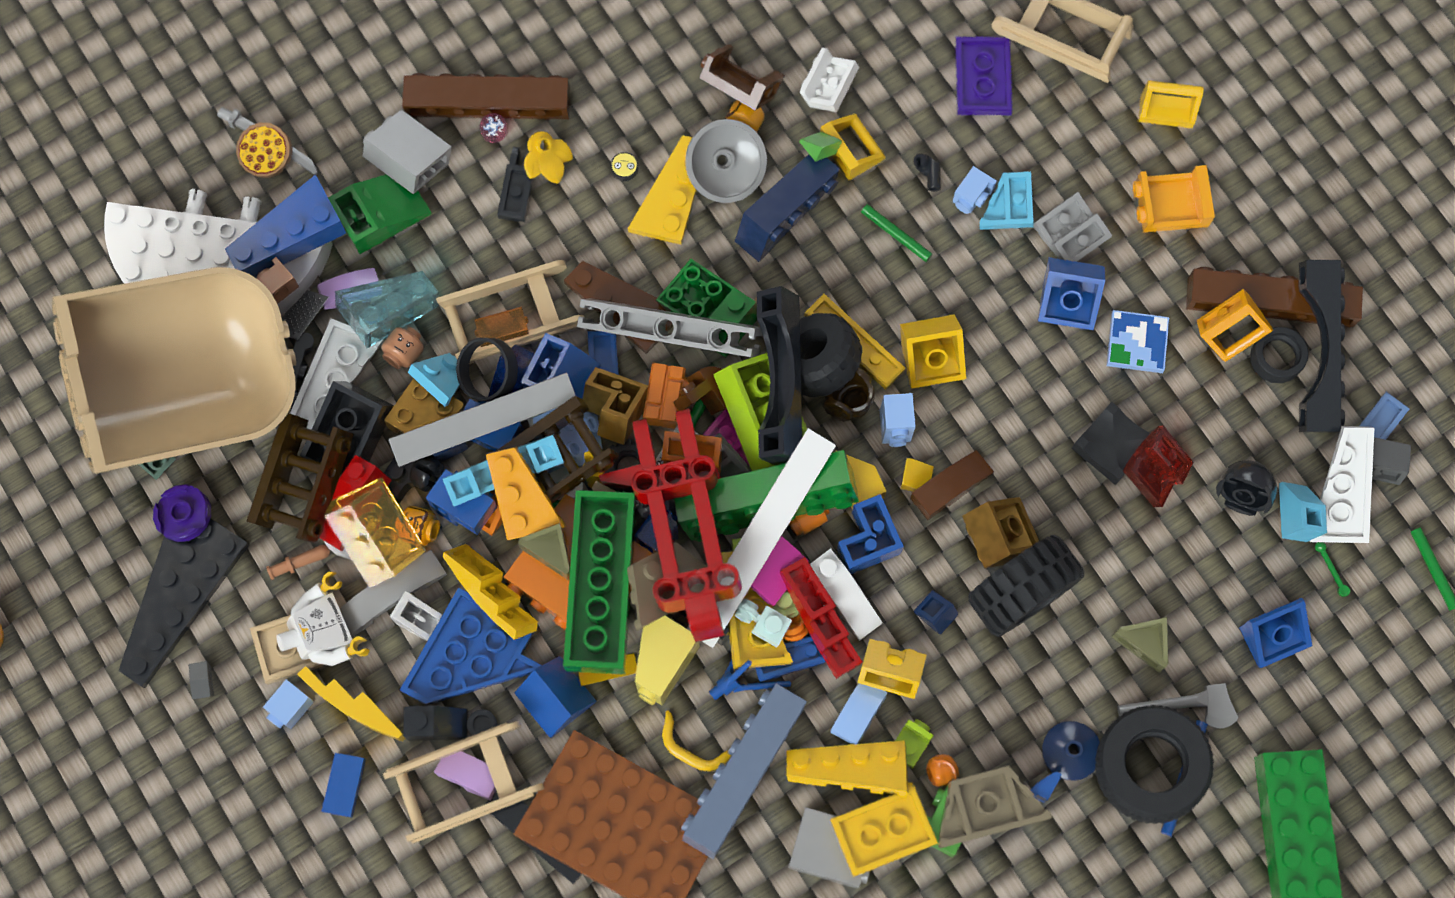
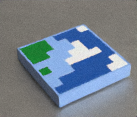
(1137, 341)

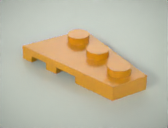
(519, 496)

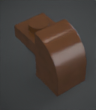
(704, 387)

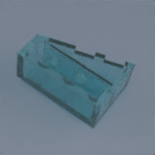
(383, 305)

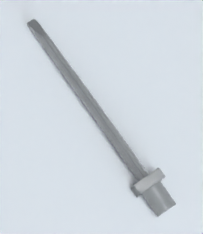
(235, 119)

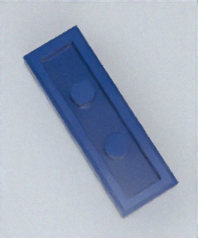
(803, 654)

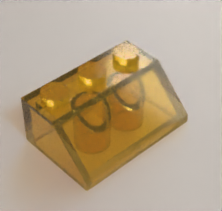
(374, 532)

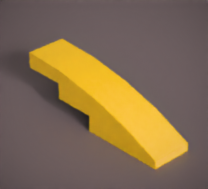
(485, 586)
(359, 709)

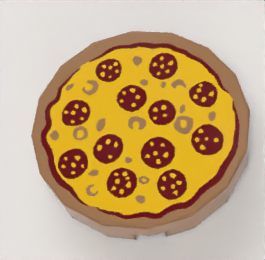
(264, 150)

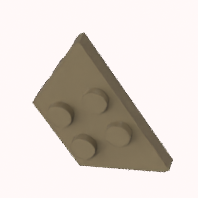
(643, 576)
(987, 806)

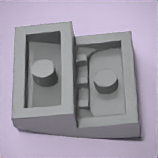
(1072, 229)

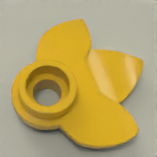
(549, 160)

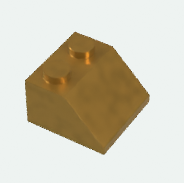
(1000, 531)

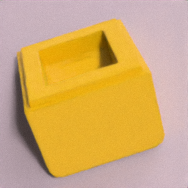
(915, 474)

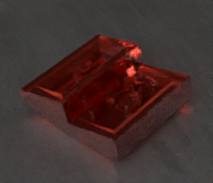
(1158, 466)

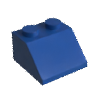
(1071, 293)

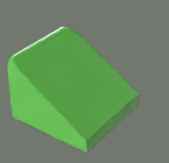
(821, 145)

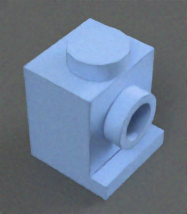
(973, 190)

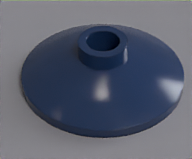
(1058, 757)

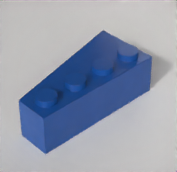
(287, 231)

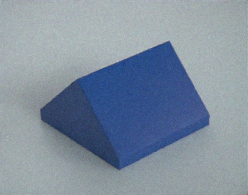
(1278, 633)
(554, 696)

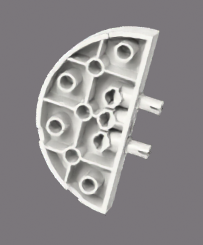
(164, 243)

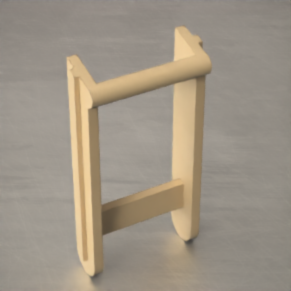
(1026, 35)
(536, 280)
(498, 769)

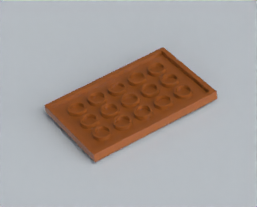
(614, 823)

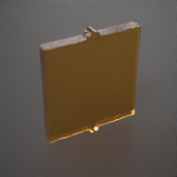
(502, 325)

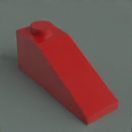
(356, 475)

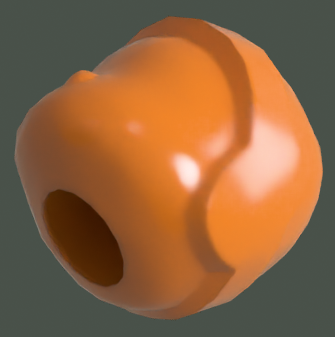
(942, 770)

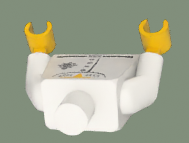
(319, 628)

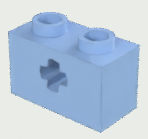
(897, 419)

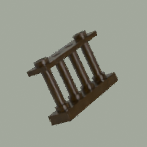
(568, 413)
(278, 471)

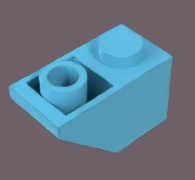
(1301, 513)

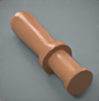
(308, 557)

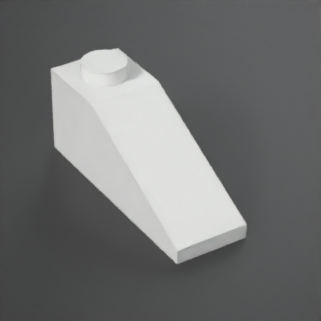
(846, 595)

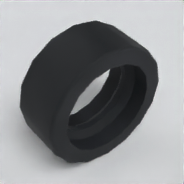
(1271, 374)

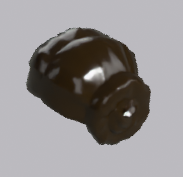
(853, 399)

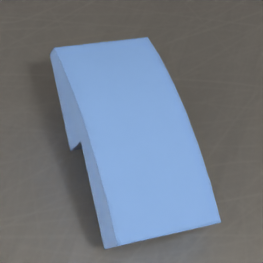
(858, 713)

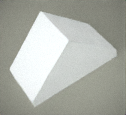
(415, 616)

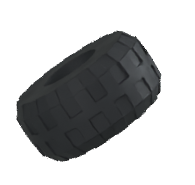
(828, 354)

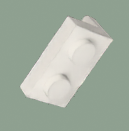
(828, 81)

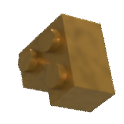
(616, 401)

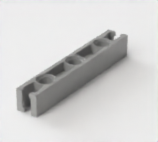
(687, 331)
(481, 419)

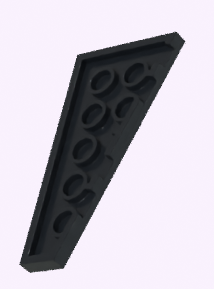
(176, 593)

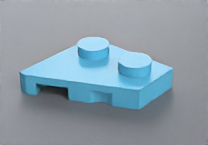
(1010, 204)
(437, 376)

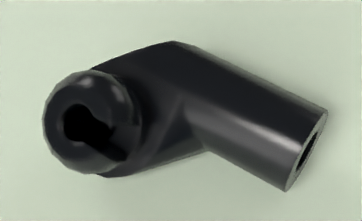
(930, 169)

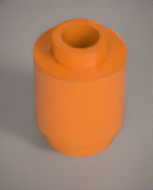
(806, 523)

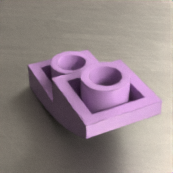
(345, 281)
(467, 772)

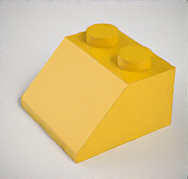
(933, 351)

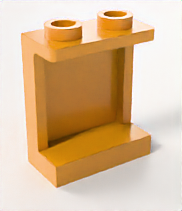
(1174, 200)

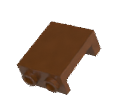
(737, 81)

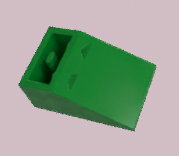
(377, 210)
(706, 295)

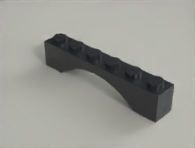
(1321, 288)
(780, 324)

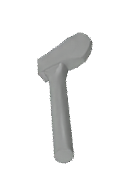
(1215, 698)

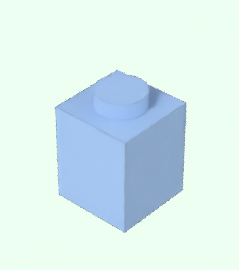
(287, 705)

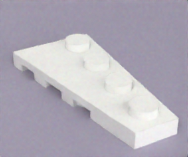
(338, 358)
(1349, 487)

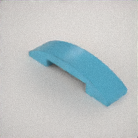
(477, 479)

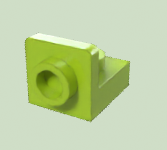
(916, 739)

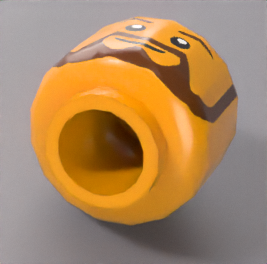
(747, 115)
(424, 523)

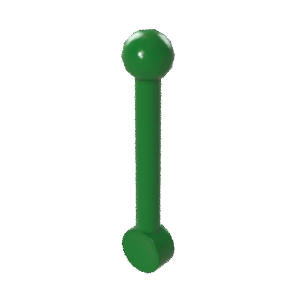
(1343, 590)

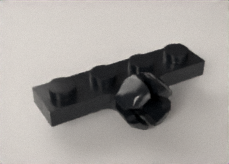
(413, 475)

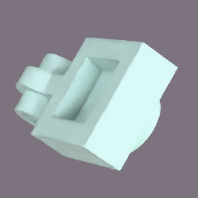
(769, 625)

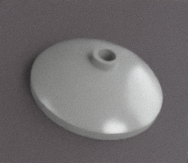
(743, 165)

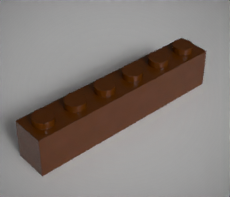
(478, 96)
(1274, 296)

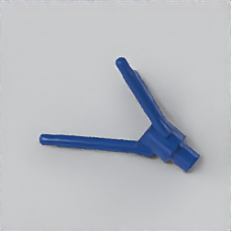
(730, 682)

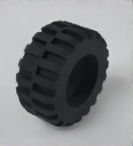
(1026, 585)

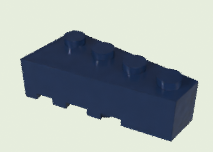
(785, 205)

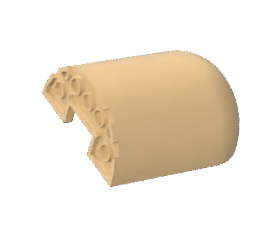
(173, 365)

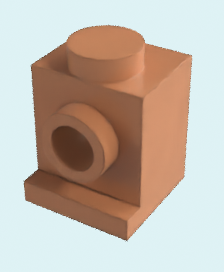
(278, 280)

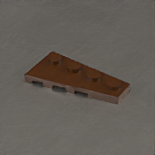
(595, 283)

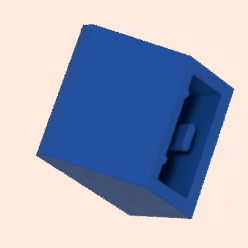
(556, 358)

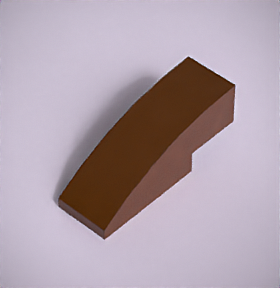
(951, 484)

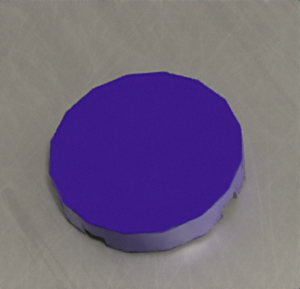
(182, 513)

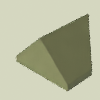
(548, 548)
(1146, 641)

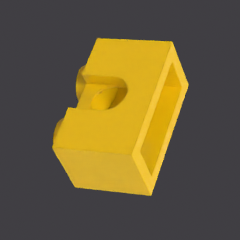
(905, 671)

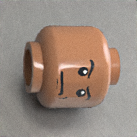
(402, 347)

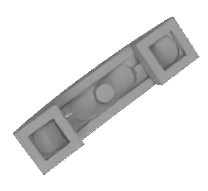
(378, 599)

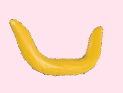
(686, 756)

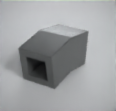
(201, 680)

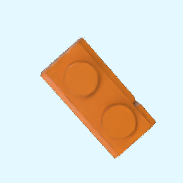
(662, 391)

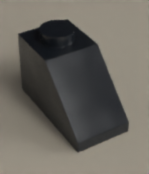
(435, 723)

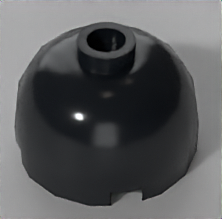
(1247, 487)

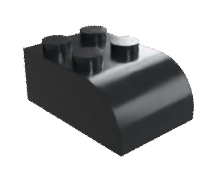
(354, 412)

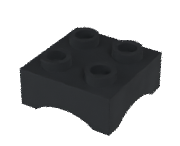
(1110, 442)

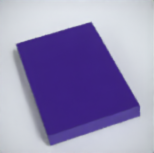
(983, 76)

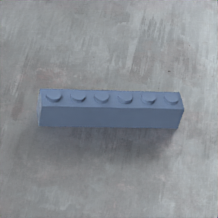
(743, 771)

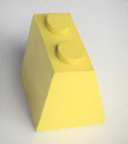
(662, 659)

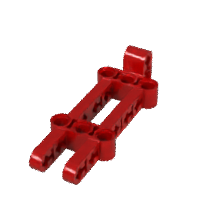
(700, 606)

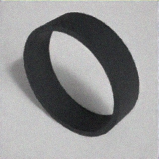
(463, 362)

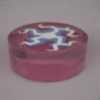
(493, 128)

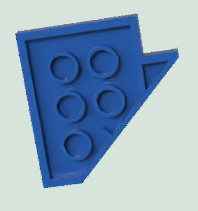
(466, 655)

